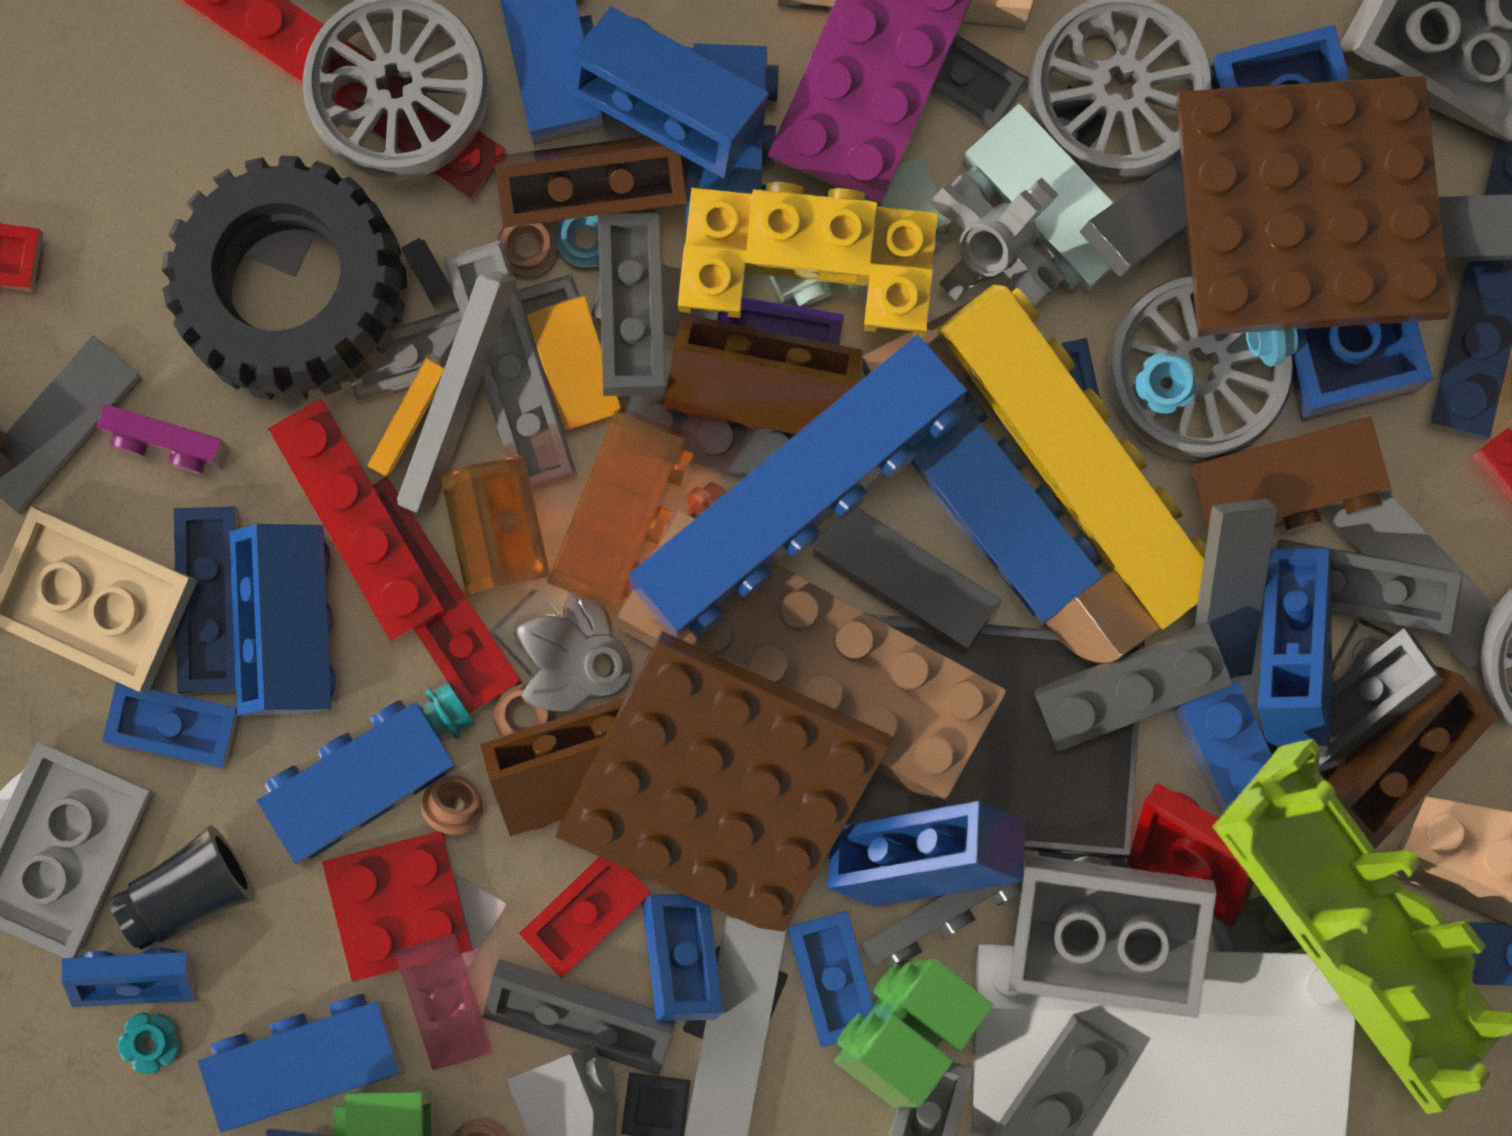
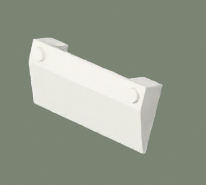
(1254, 1063)

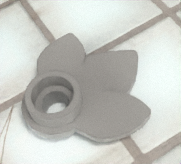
(566, 653)

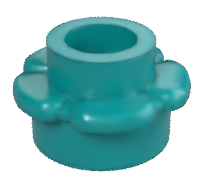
(446, 711)
(165, 1043)

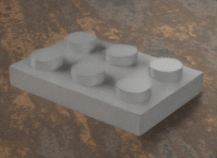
(63, 848)

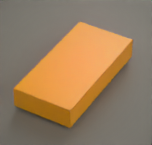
(572, 361)
(407, 415)

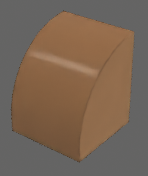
(1103, 621)

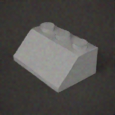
(1112, 936)

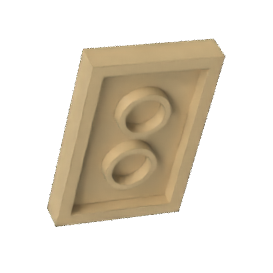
(91, 599)

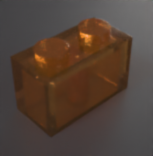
(495, 525)

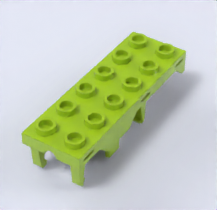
(1369, 936)

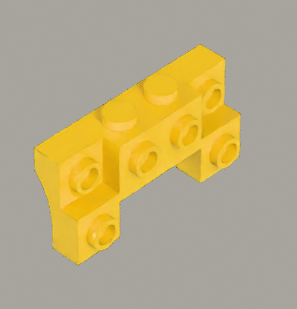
(809, 239)

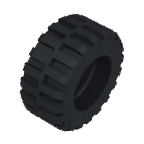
(240, 216)

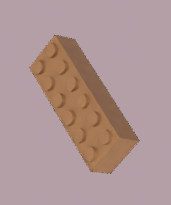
(852, 665)

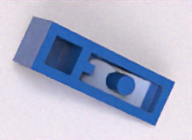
(1297, 648)

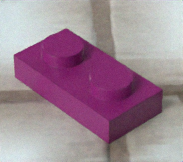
(136, 433)

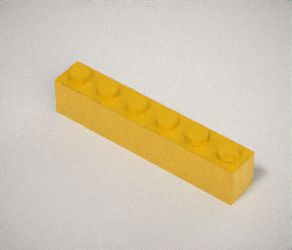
(1076, 451)

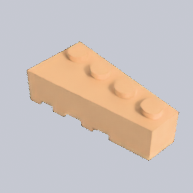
(1463, 855)

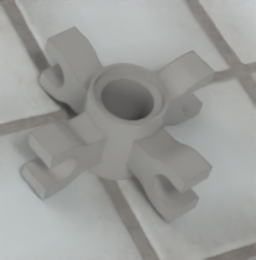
(1011, 224)

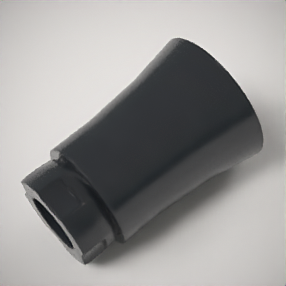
(182, 891)

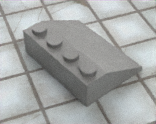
(1454, 43)

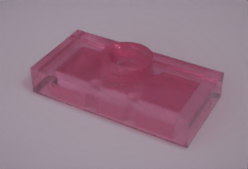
(443, 1001)

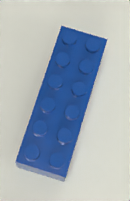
(1343, 363)

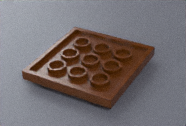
(1312, 205)
(722, 784)

